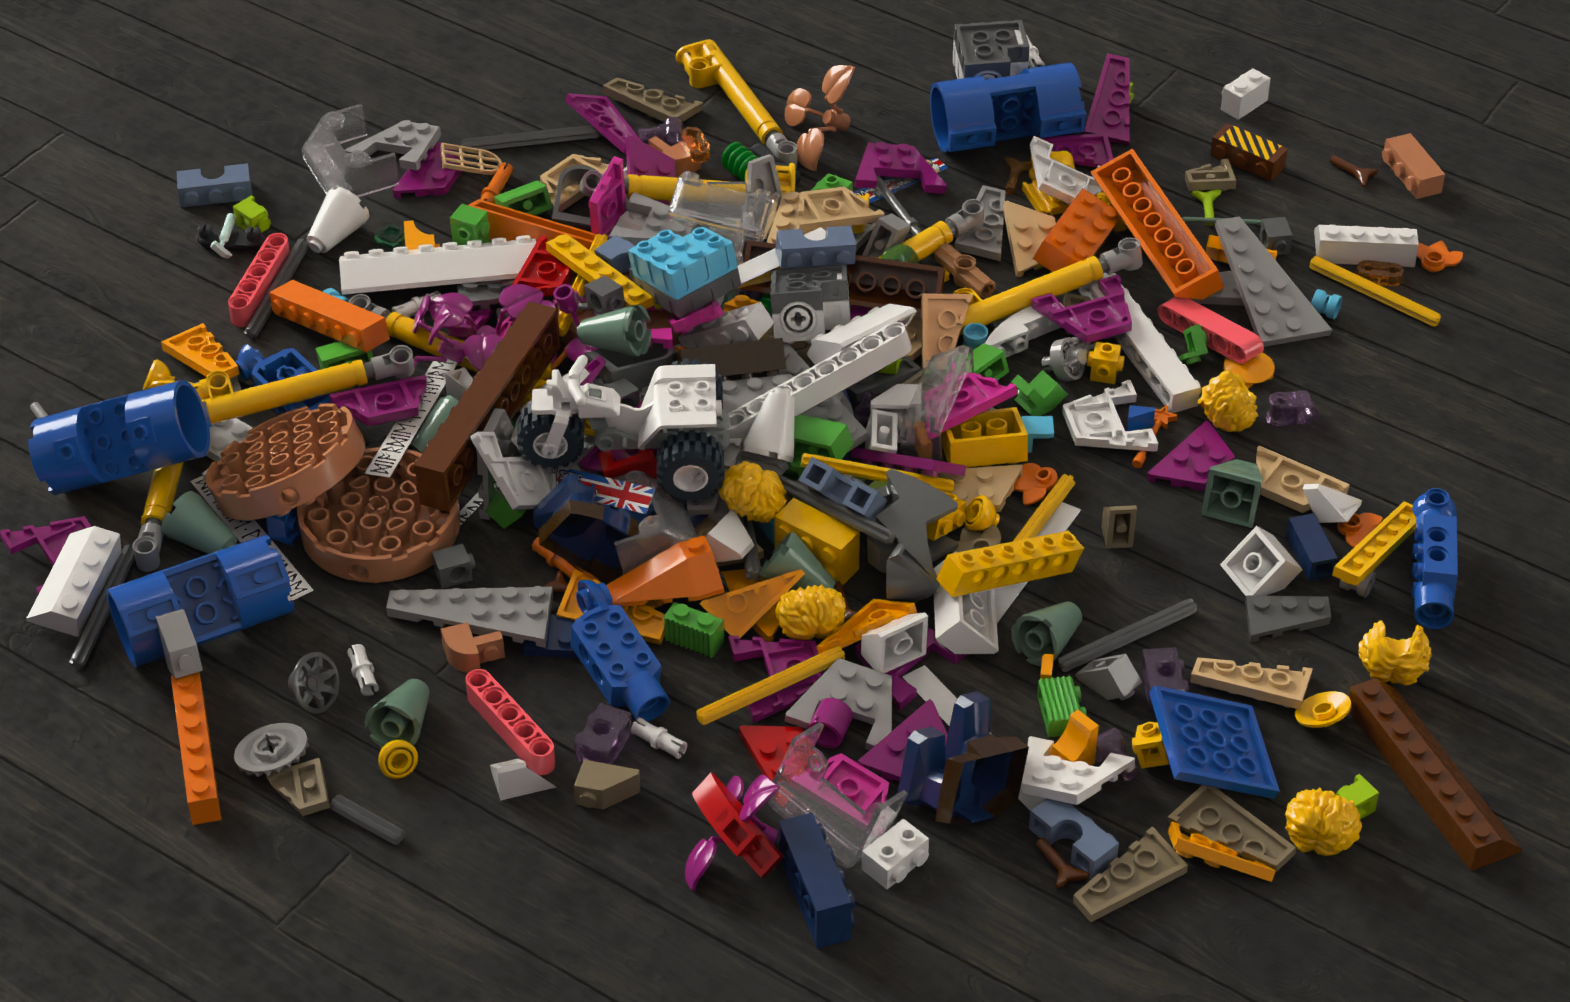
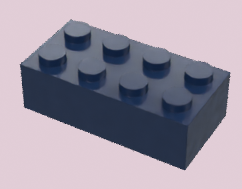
(816, 880)

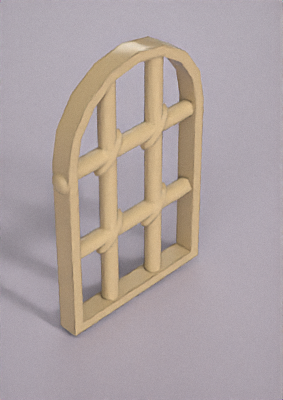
(493, 158)

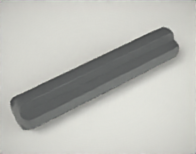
(367, 819)

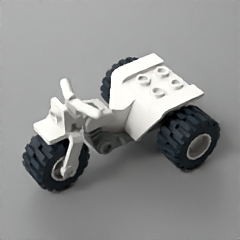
(674, 417)

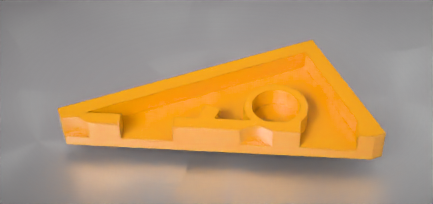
(748, 604)
(870, 617)
(1215, 853)

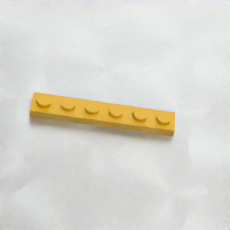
(592, 267)
(1376, 545)

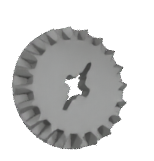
(255, 755)

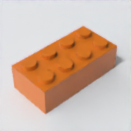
(1077, 232)

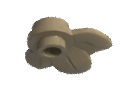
(973, 540)

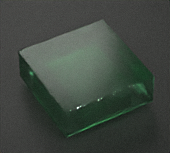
(390, 236)

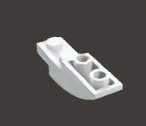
(1018, 329)

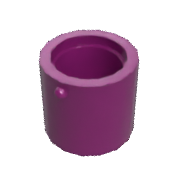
(836, 719)

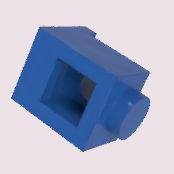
(284, 527)

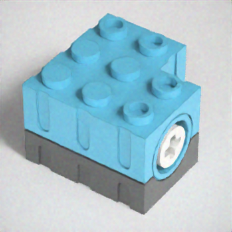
(686, 269)

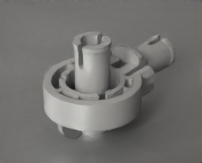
(1068, 365)

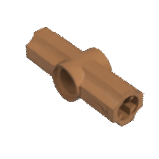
(964, 270)

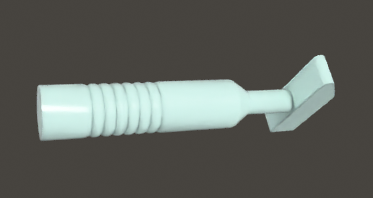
(224, 237)

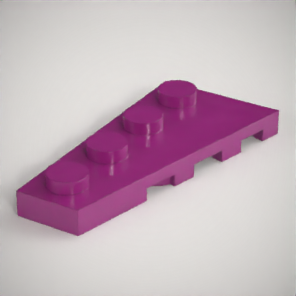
(1112, 101)
(602, 116)
(908, 463)

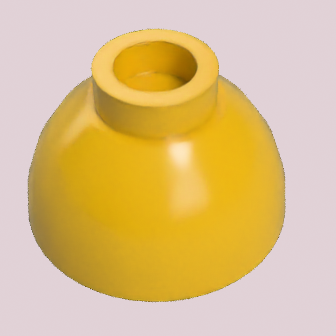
(157, 372)
(981, 514)
(397, 759)

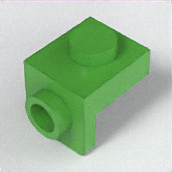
(1196, 343)

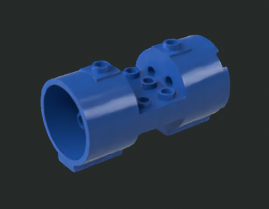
(982, 111)
(120, 437)
(216, 591)

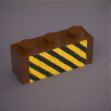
(1249, 151)

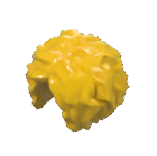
(1229, 402)
(753, 492)
(810, 612)
(1395, 659)
(1322, 822)

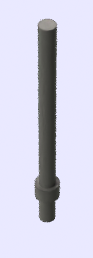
(897, 207)

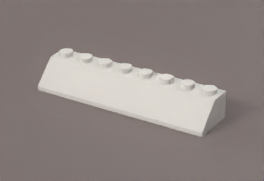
(433, 266)

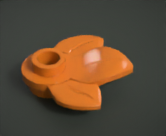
(1437, 256)
(1035, 482)
(1358, 527)

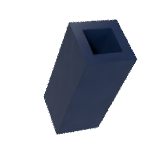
(1311, 547)

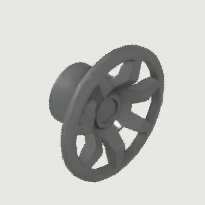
(310, 682)

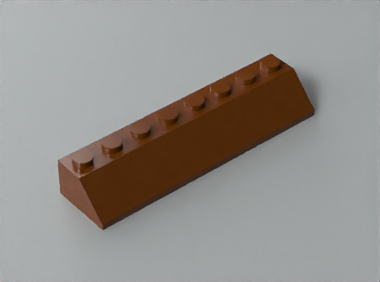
(874, 280)
(1430, 775)

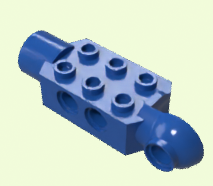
(274, 368)
(1435, 559)
(616, 654)

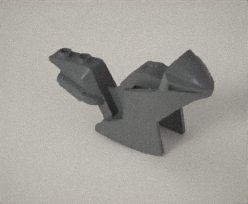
(907, 513)

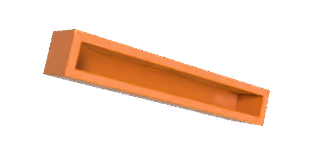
(512, 223)
(329, 315)
(196, 749)

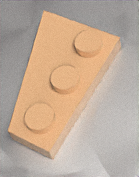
(942, 322)

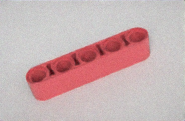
(258, 279)
(1222, 334)
(510, 722)

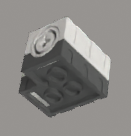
(990, 49)
(808, 301)

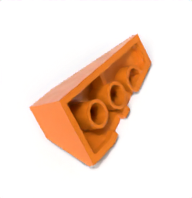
(678, 572)

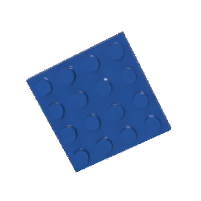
(1213, 742)

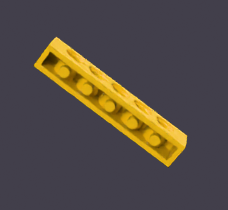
(1009, 563)

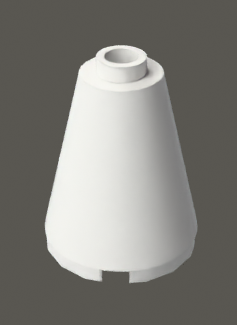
(336, 220)
(773, 427)

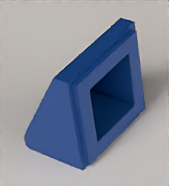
(1140, 418)

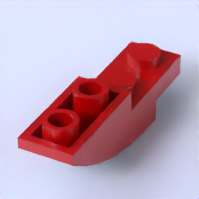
(743, 838)

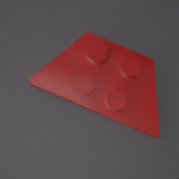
(543, 270)
(768, 745)

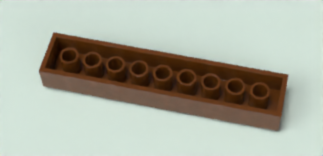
(501, 384)

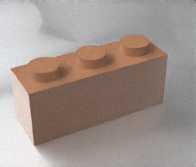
(1413, 166)

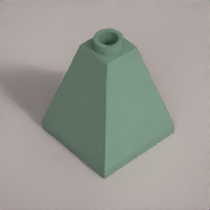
(1233, 492)

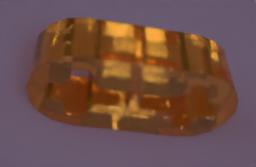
(695, 144)
(1381, 272)

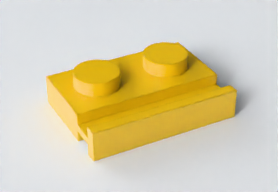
(1043, 202)

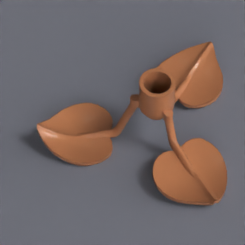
(811, 144)

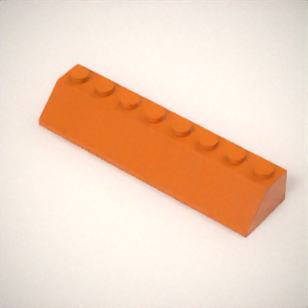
(1158, 227)

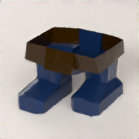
(582, 530)
(965, 771)

